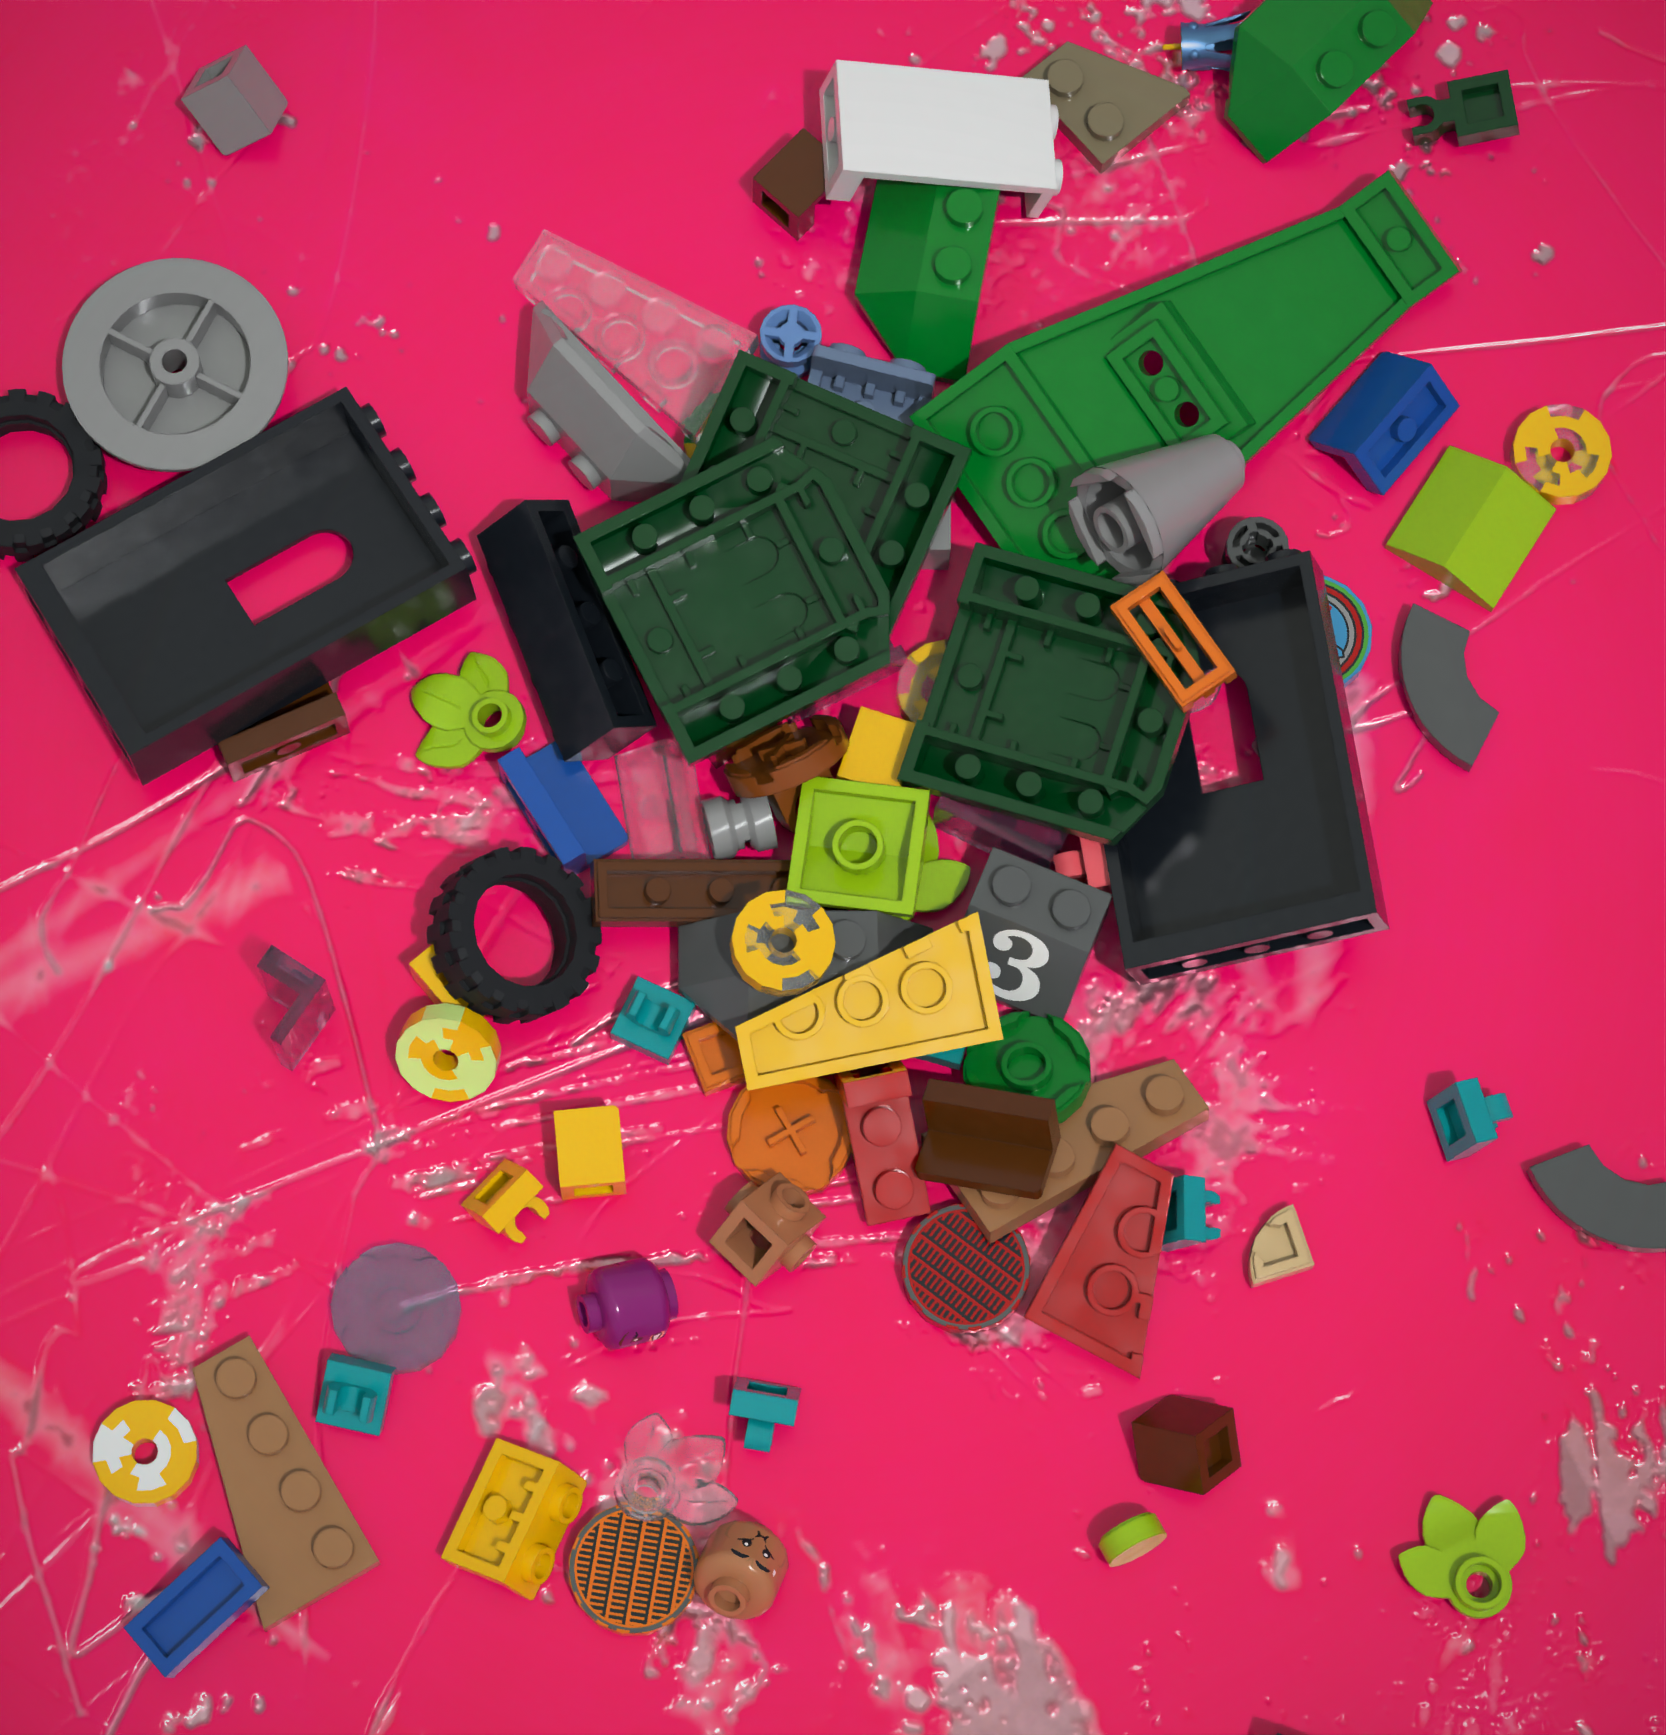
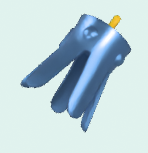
(1202, 43)

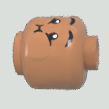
(741, 1570)

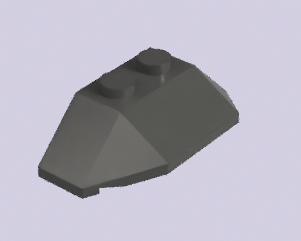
(721, 993)

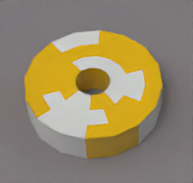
(138, 1424)

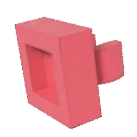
(1086, 865)

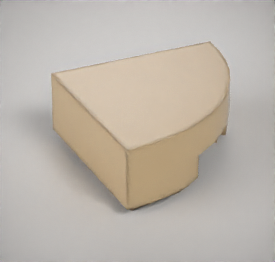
(1279, 1249)

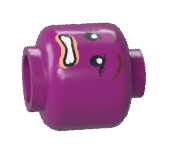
(628, 1303)

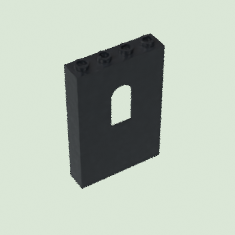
(163, 637)
(1271, 858)

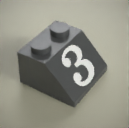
(1036, 932)

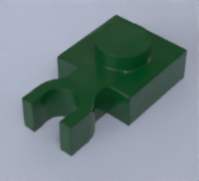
(1478, 111)

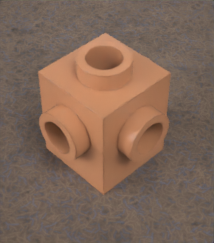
(768, 1228)

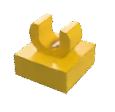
(503, 1196)

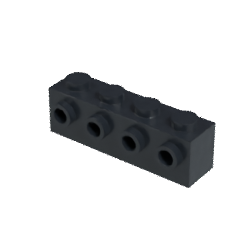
(565, 632)

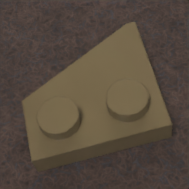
(1106, 103)

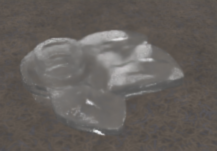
(677, 1470)

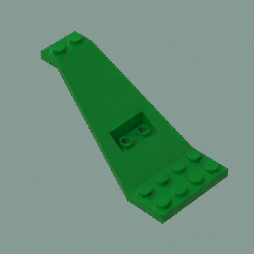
(1237, 338)

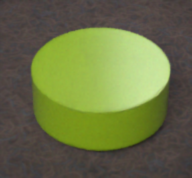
(1132, 1539)

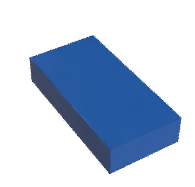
(196, 1607)

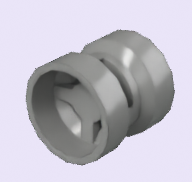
(735, 824)

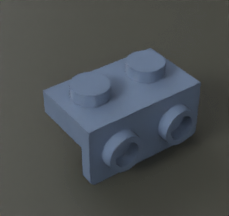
(886, 387)

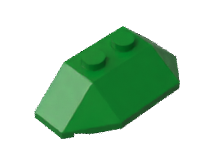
(1305, 59)
(927, 270)

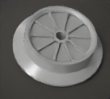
(168, 320)

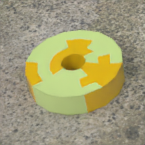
(451, 1029)

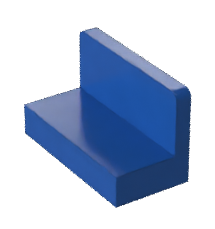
(1386, 419)
(562, 807)

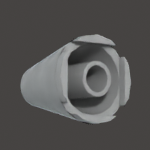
(1154, 503)

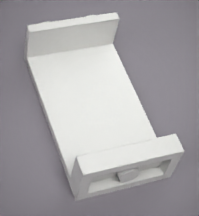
(938, 130)

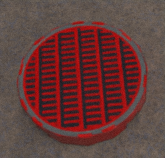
(959, 1276)

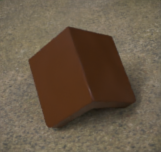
(792, 184)
(1186, 1444)

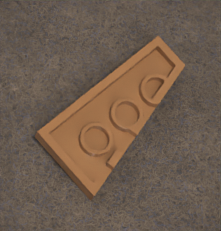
(1131, 1109)
(277, 1487)

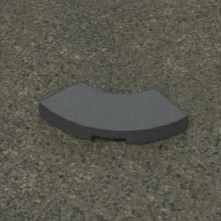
(1438, 687)
(1602, 1202)

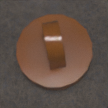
(783, 759)

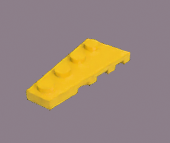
(892, 1009)

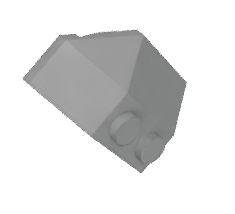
(595, 418)

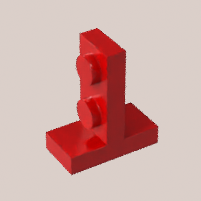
(883, 1141)

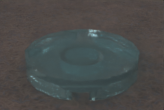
(396, 1307)

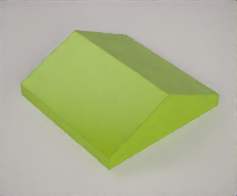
(1471, 526)
(860, 845)

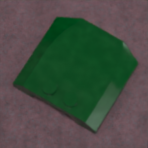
(886, 472)
(741, 596)
(1049, 701)

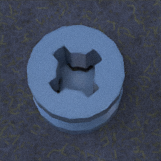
(790, 327)

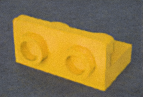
(515, 1518)

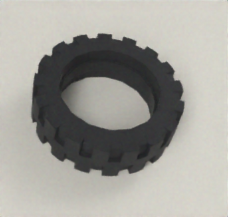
(89, 480)
(464, 963)

